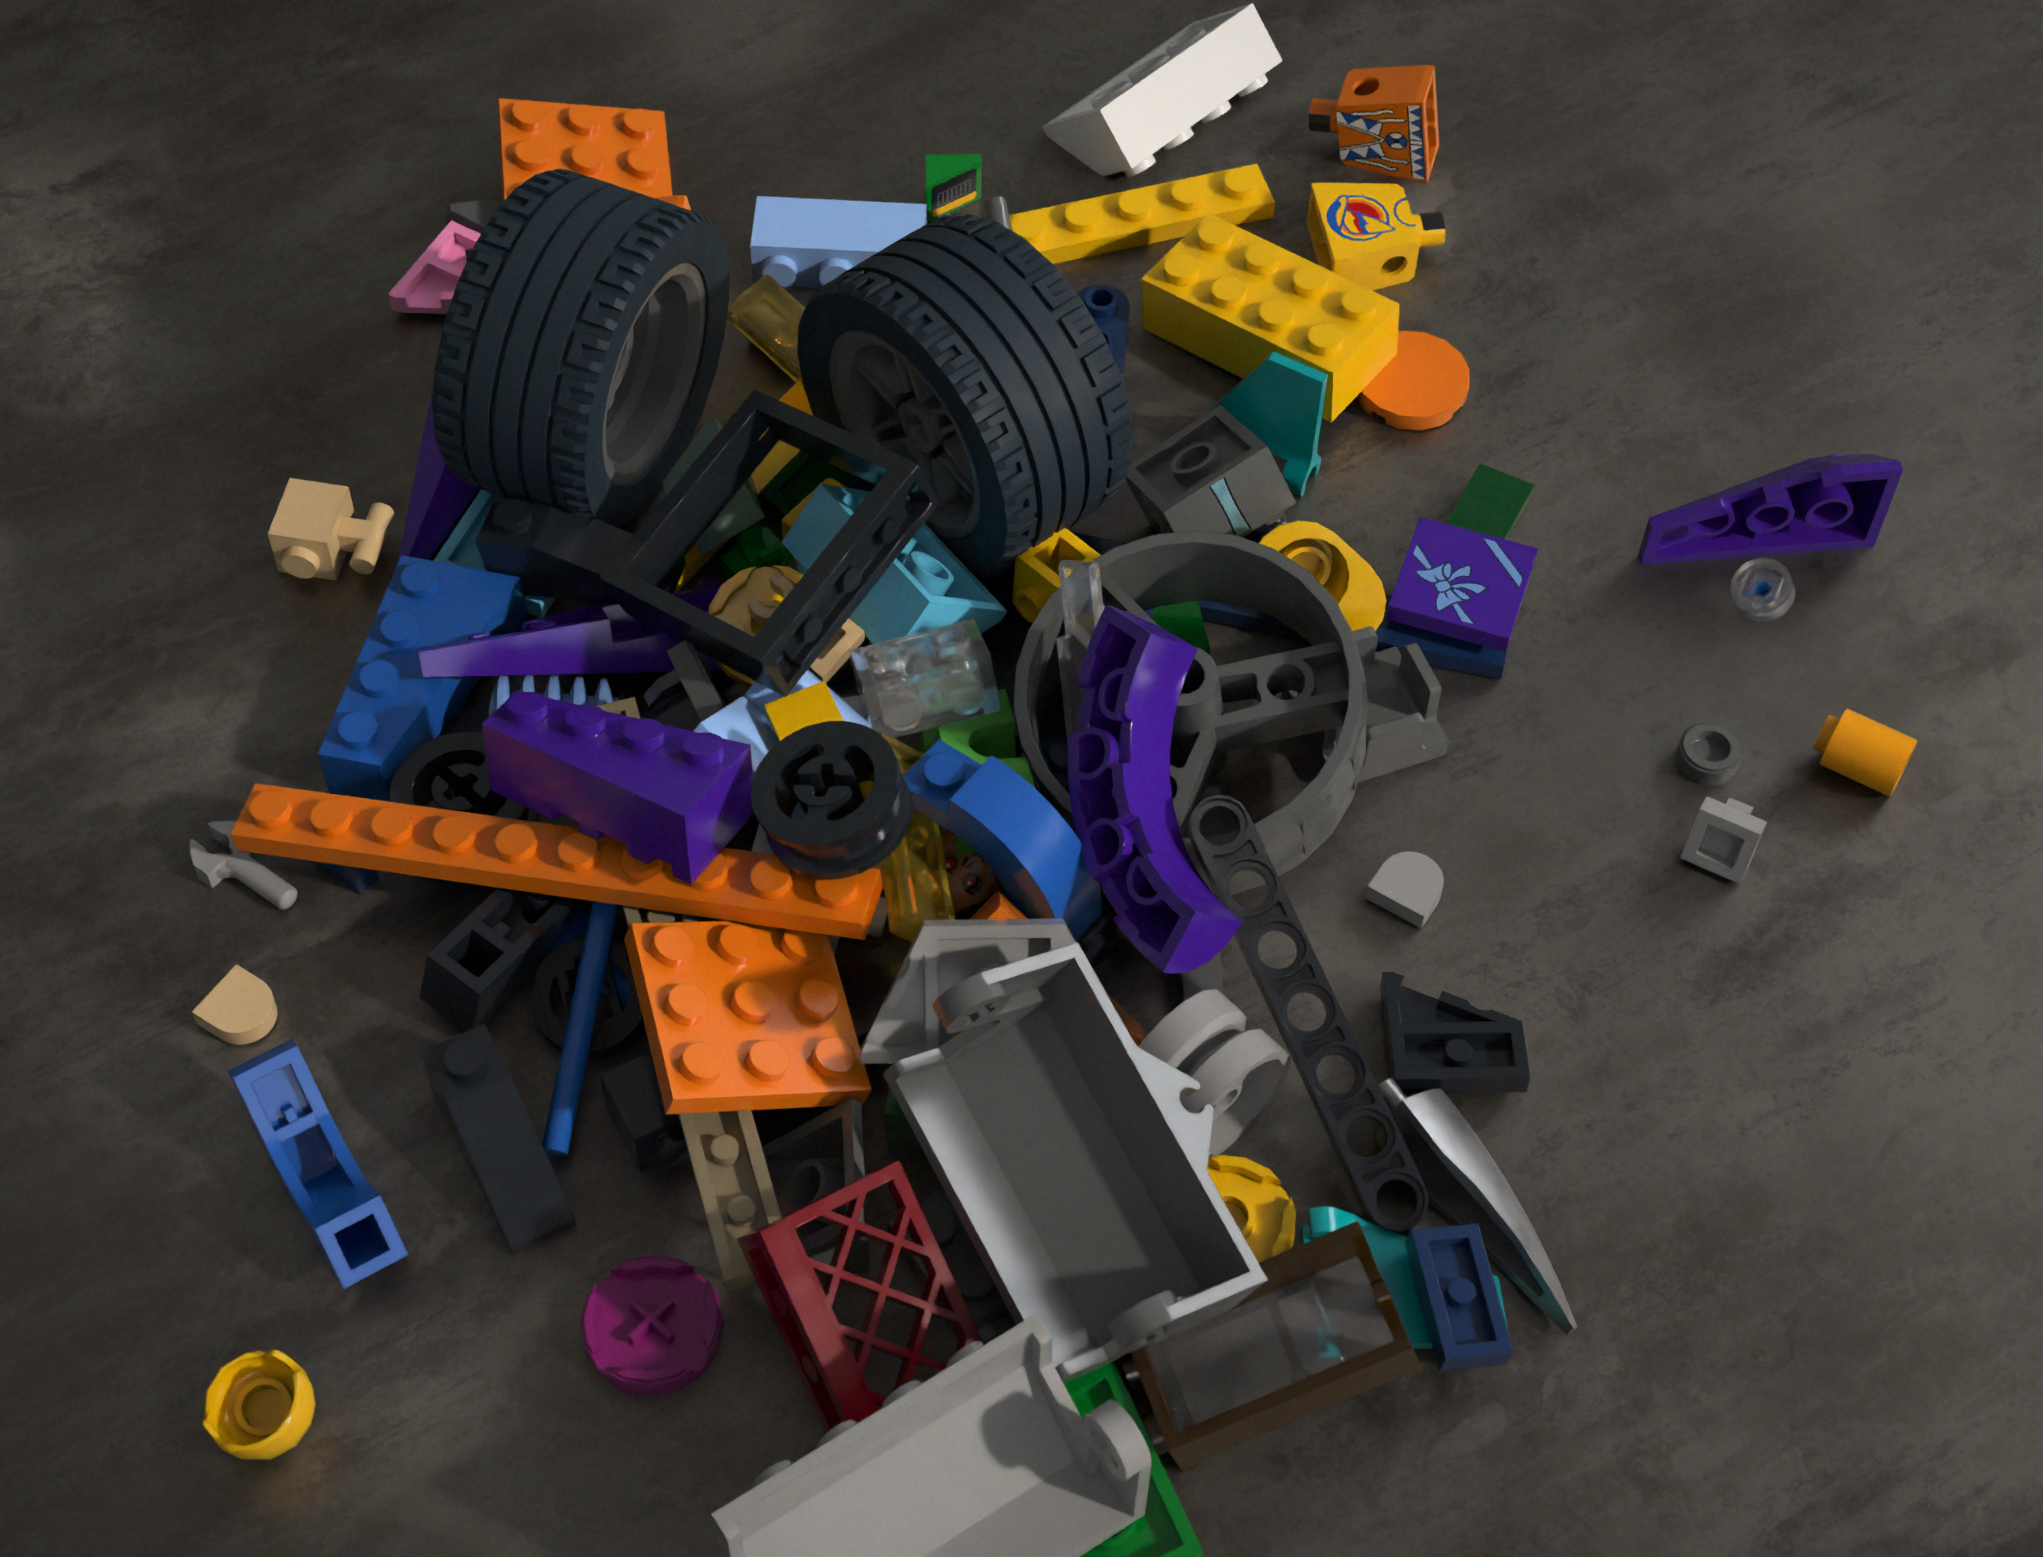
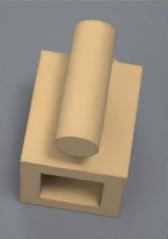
(319, 527)

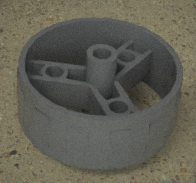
(1326, 675)

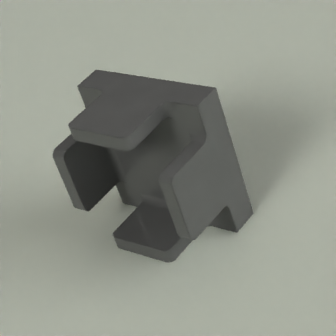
(1400, 710)

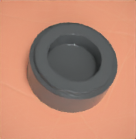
(1709, 754)

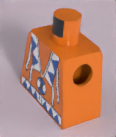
(1384, 120)

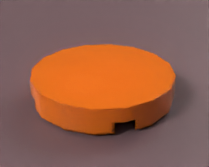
(1419, 384)

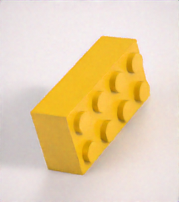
(1246, 297)

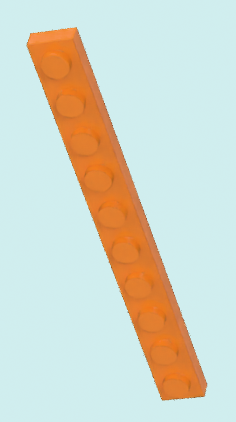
(545, 861)

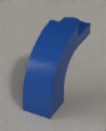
(1013, 832)
(316, 1166)

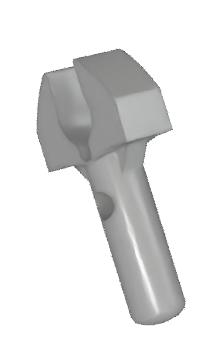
(215, 867)

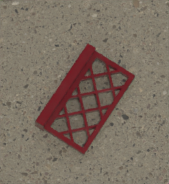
(805, 1308)

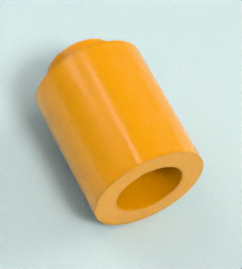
(1864, 750)

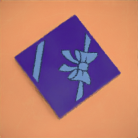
(1462, 584)

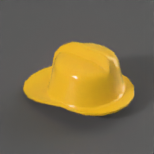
(1335, 567)

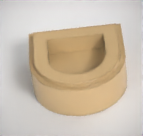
(238, 1008)

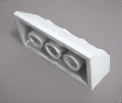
(1167, 93)

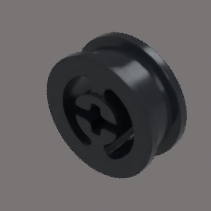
(454, 763)
(823, 773)

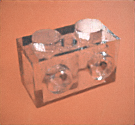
(925, 679)

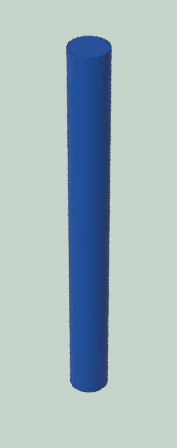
(579, 1029)

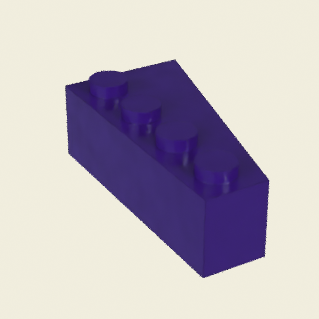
(622, 777)

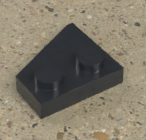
(1450, 1043)

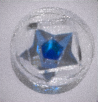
(1762, 590)

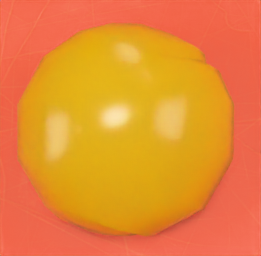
(259, 1405)

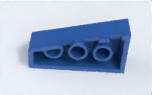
(387, 701)

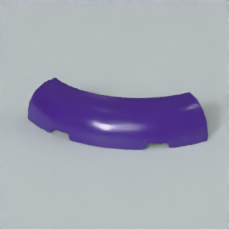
(1125, 794)

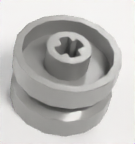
(1234, 1066)

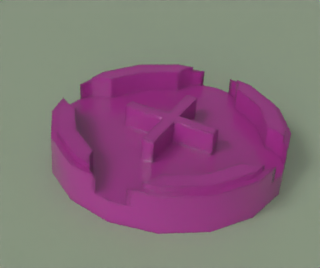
(652, 1325)

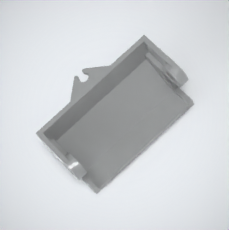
(955, 1468)

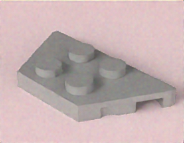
(939, 959)

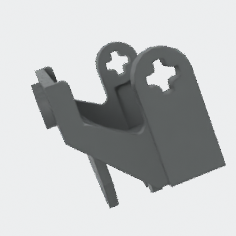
(1074, 1162)

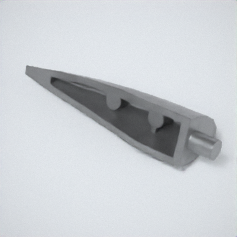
(1472, 1189)

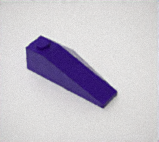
(1796, 509)

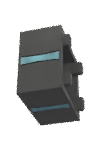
(1210, 480)

